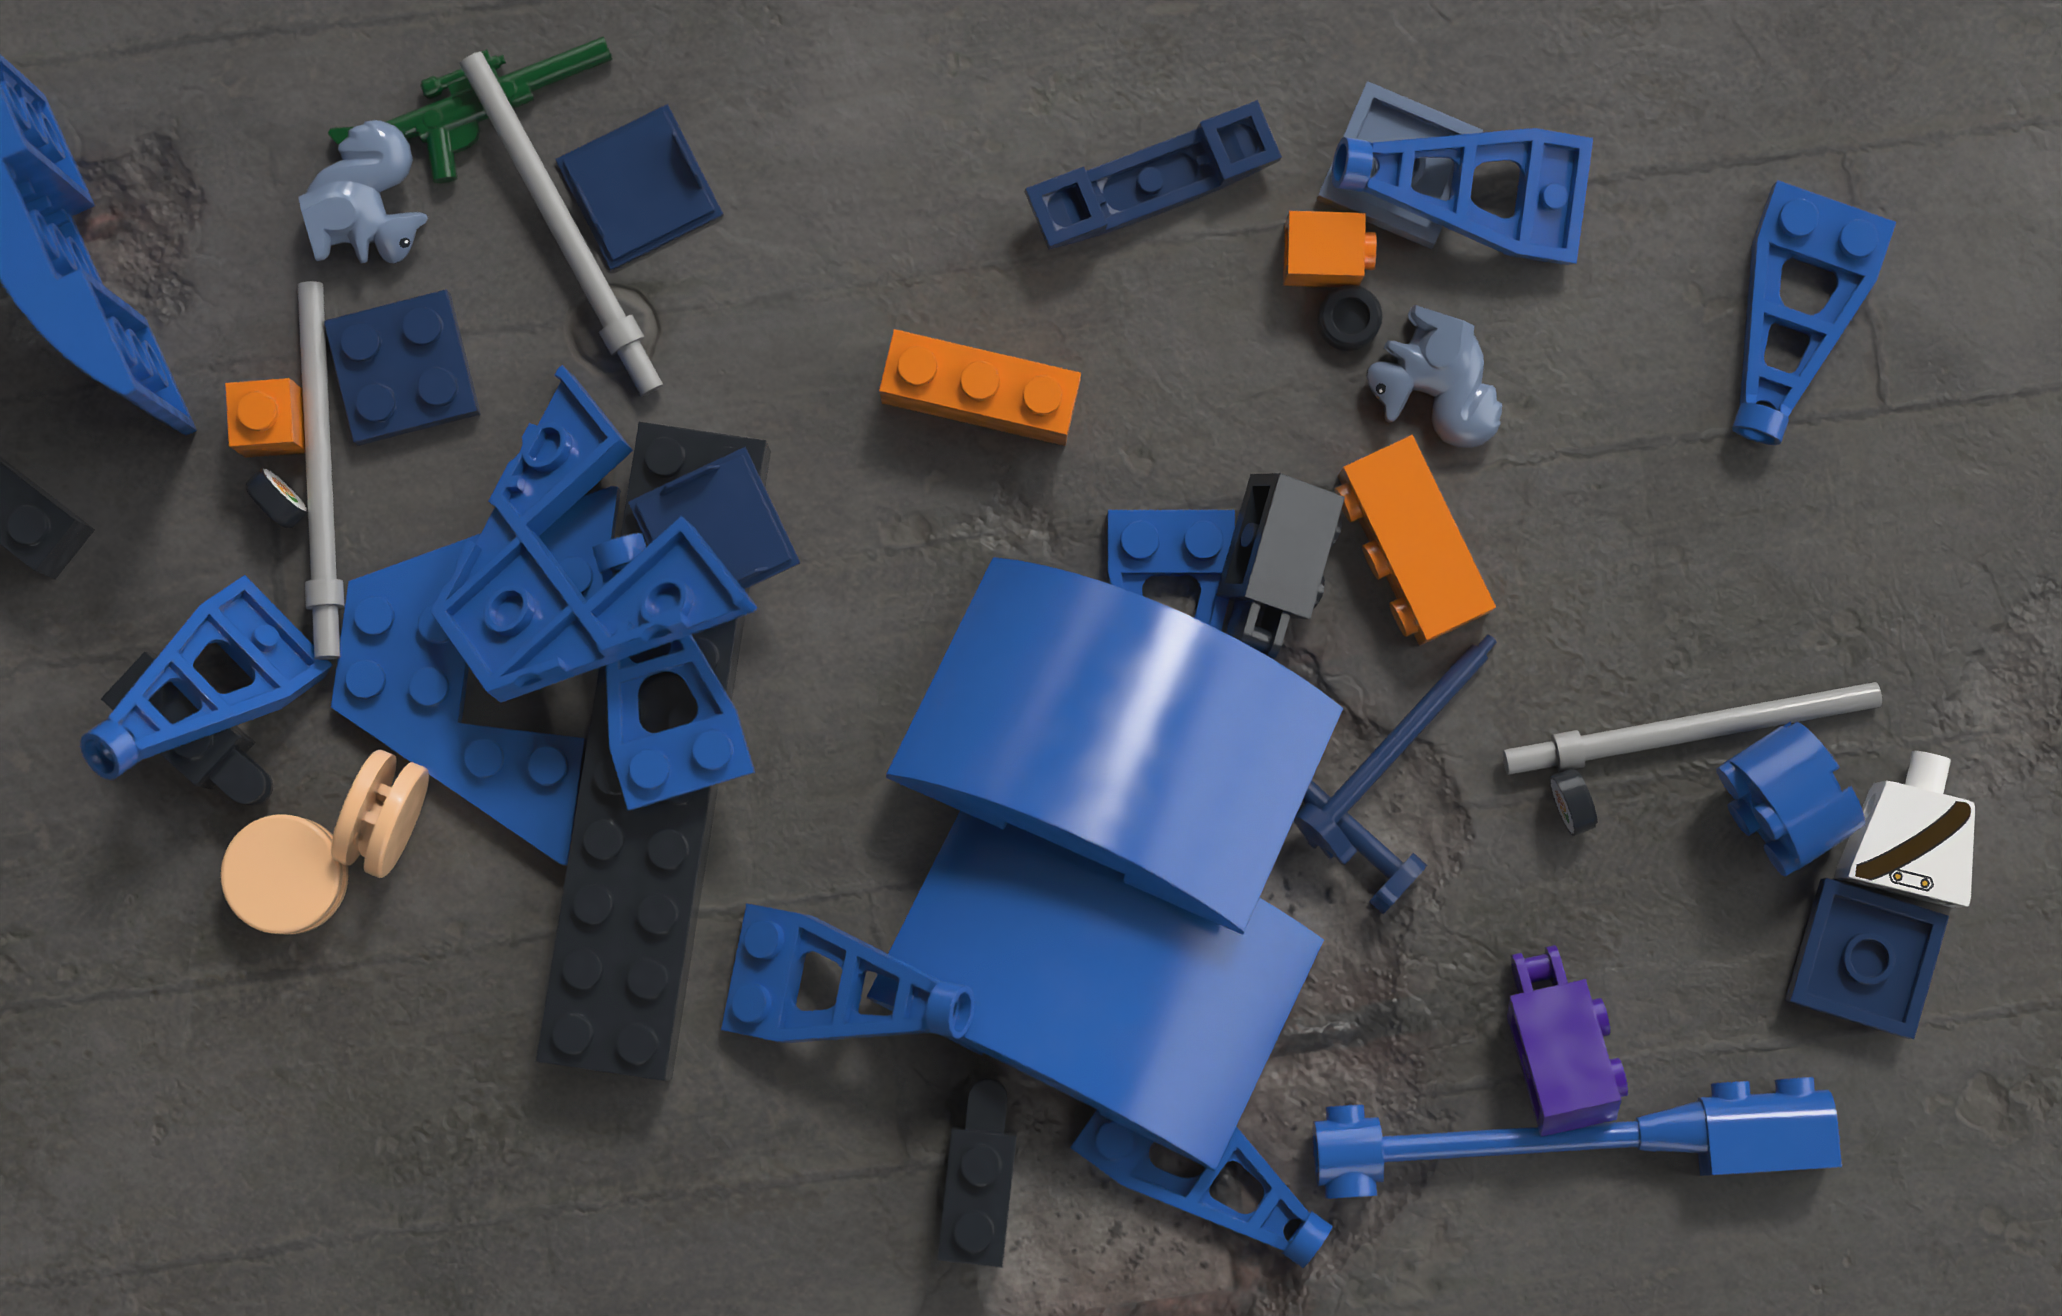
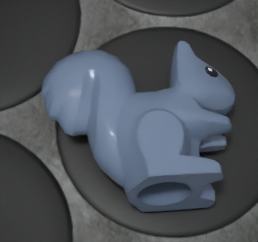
(346, 198)
(1444, 363)

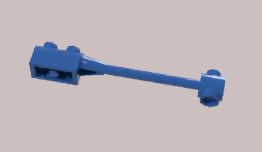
(1728, 1131)

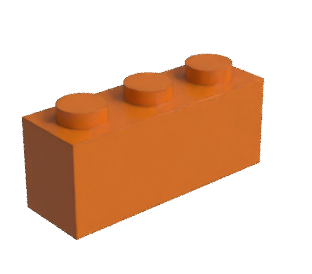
(979, 387)
(1413, 541)

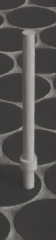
(619, 331)
(324, 591)
(1572, 750)

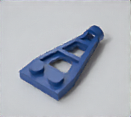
(1548, 192)
(1827, 237)
(1171, 545)
(253, 635)
(680, 758)
(770, 975)
(1126, 1159)

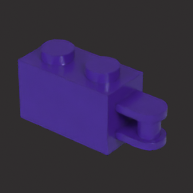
(1563, 1047)

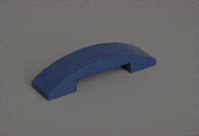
(1154, 178)

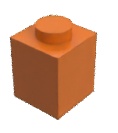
(1327, 249)
(265, 417)

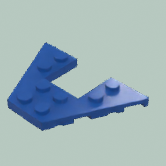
(517, 608)
(410, 684)

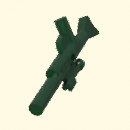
(454, 122)

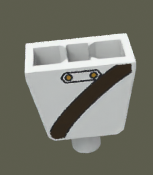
(1914, 838)

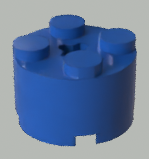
(1790, 797)

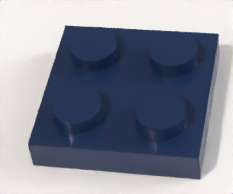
(402, 367)
(1867, 958)

